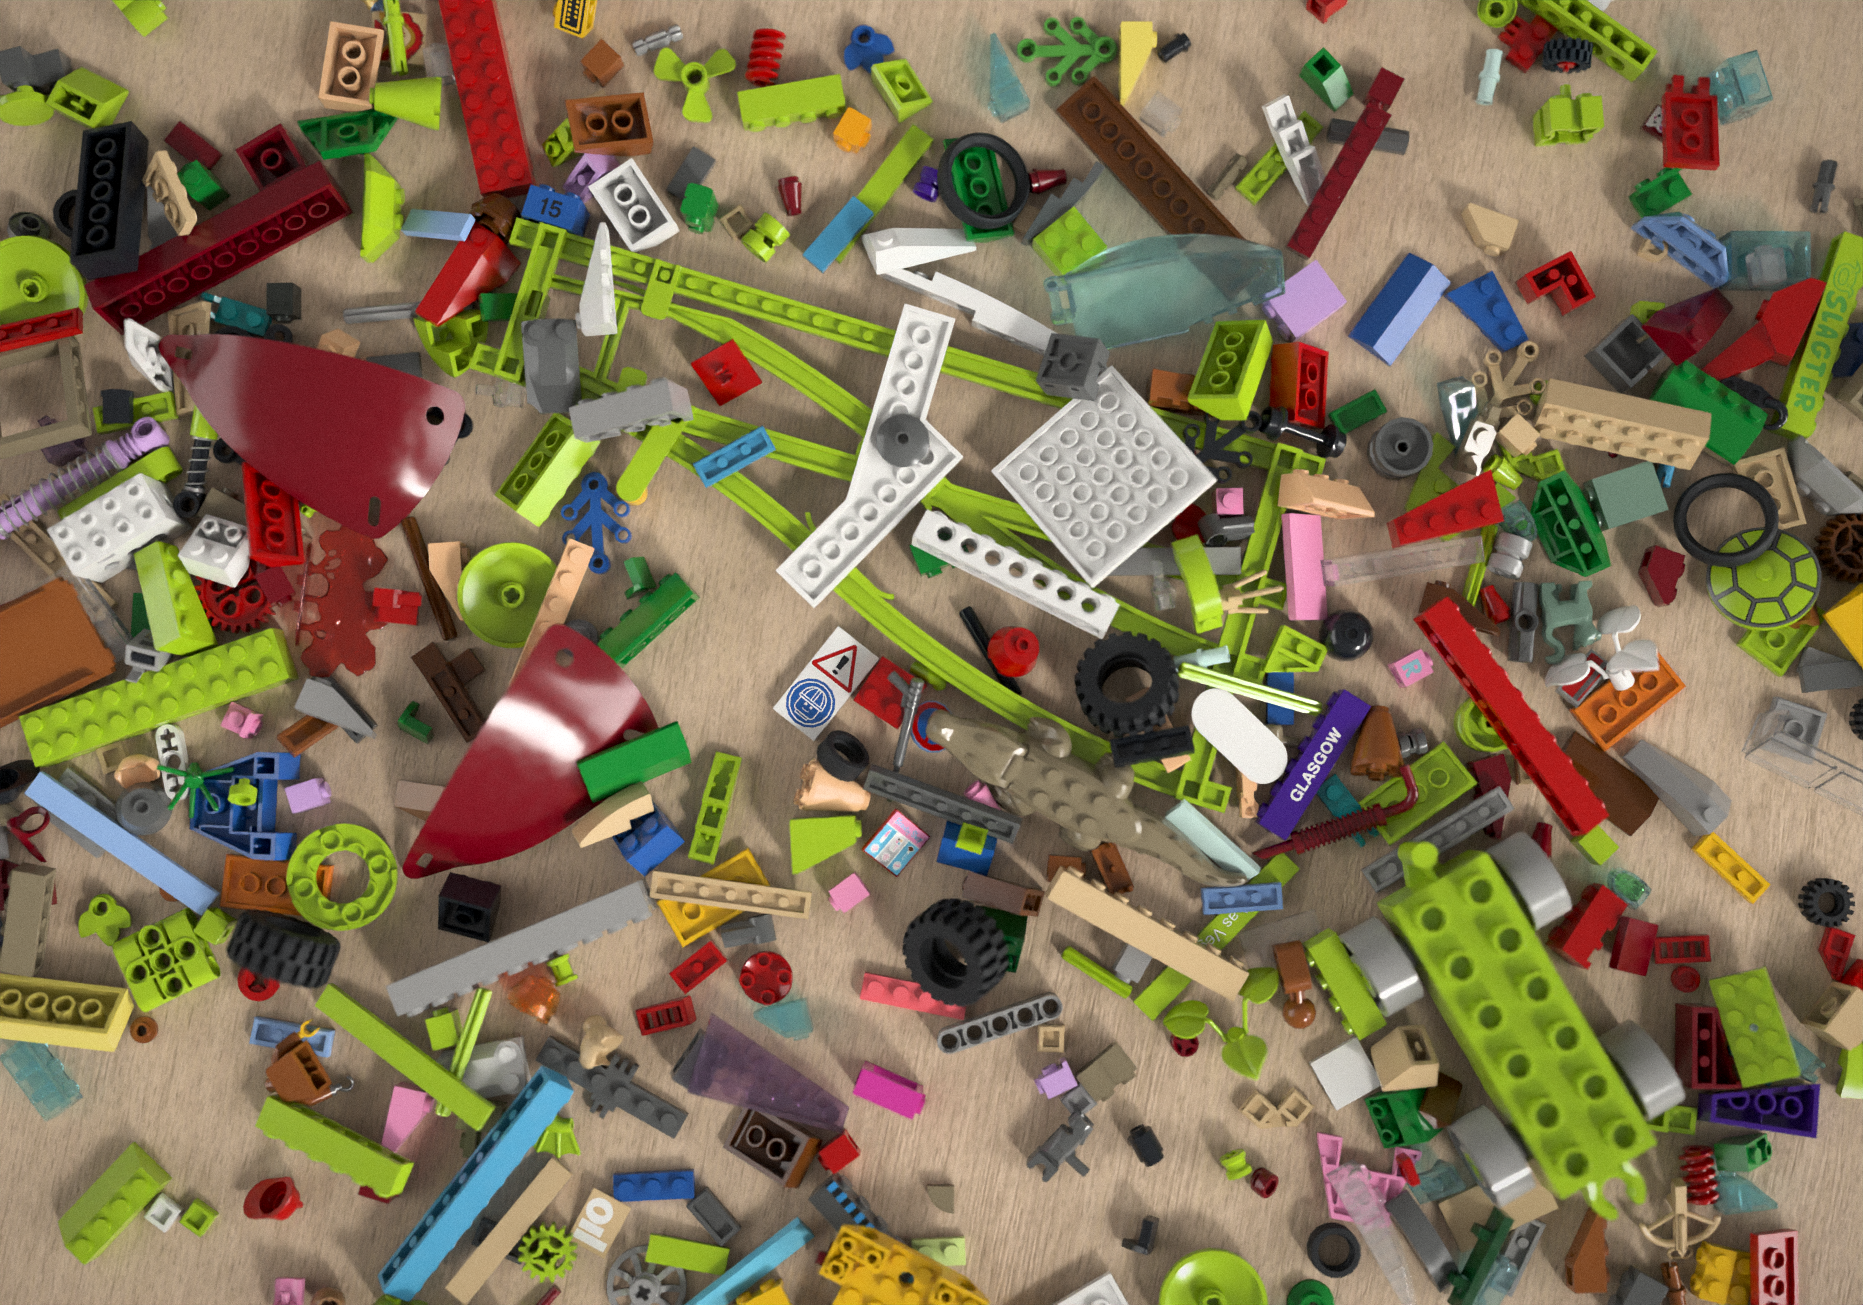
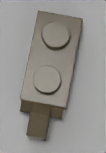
(1478, 440)

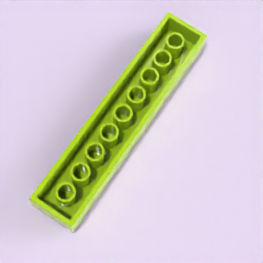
(159, 697)

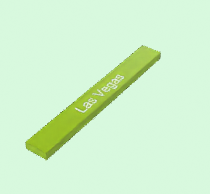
(1216, 932)

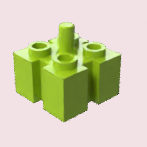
(1568, 119)

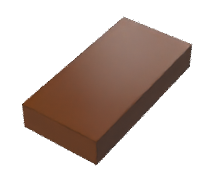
(304, 734)

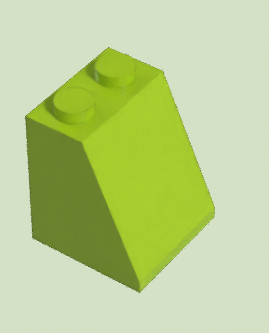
(820, 838)

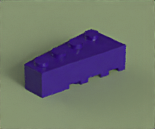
(1777, 1108)

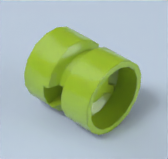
(767, 228)

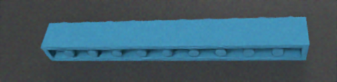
(475, 1184)

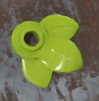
(104, 923)

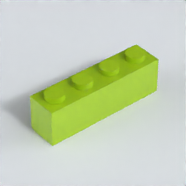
(792, 103)
(1343, 983)

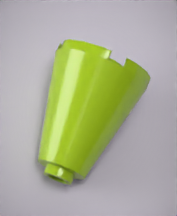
(410, 100)

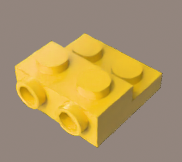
(1721, 1274)

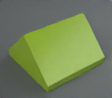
(900, 88)

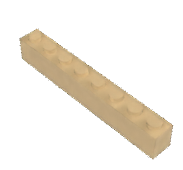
(1147, 933)

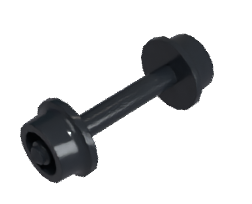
(1329, 442)

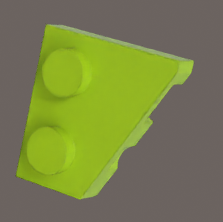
(1293, 653)

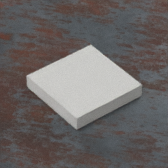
(1345, 1073)

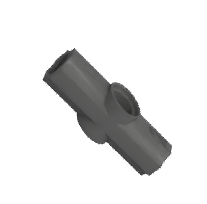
(1390, 140)
(1523, 604)

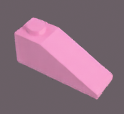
(406, 1111)

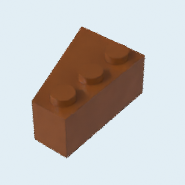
(1170, 392)

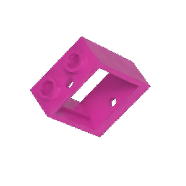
(889, 1090)

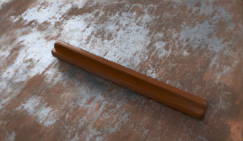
(430, 585)

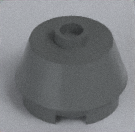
(143, 808)

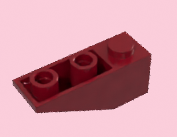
(1490, 773)

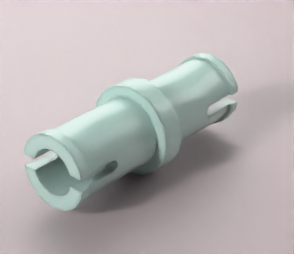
(1489, 77)
(1204, 657)

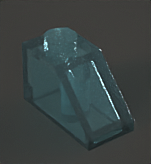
(787, 1018)
(1740, 1195)

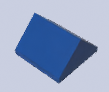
(962, 858)

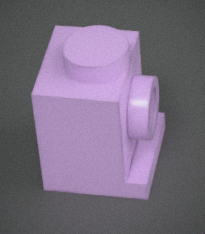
(1055, 1079)

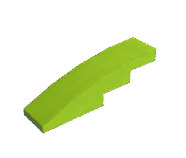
(715, 808)

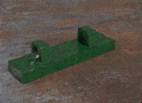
(1489, 1242)

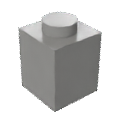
(1131, 964)

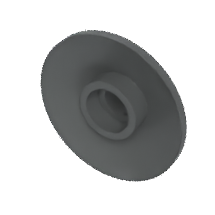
(902, 454)

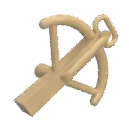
(1678, 1202)

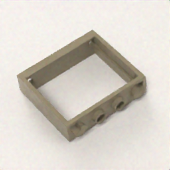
(76, 401)

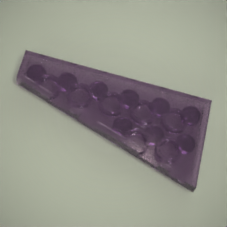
(749, 1076)

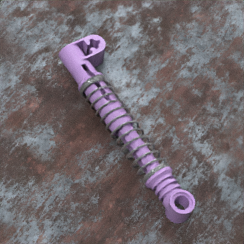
(115, 454)

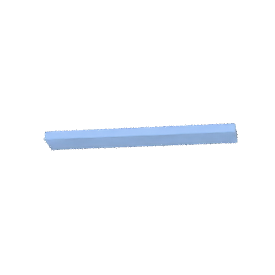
(121, 843)

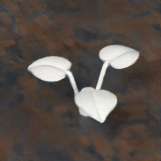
(1635, 657)

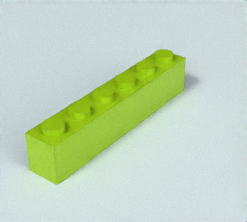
(335, 1145)

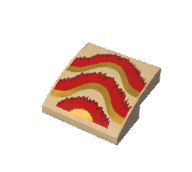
(414, 37)

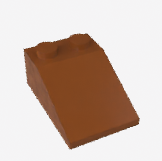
(610, 125)

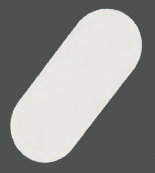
(1239, 736)

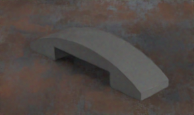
(1423, 1238)

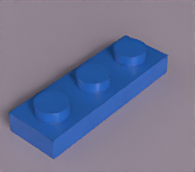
(654, 1185)

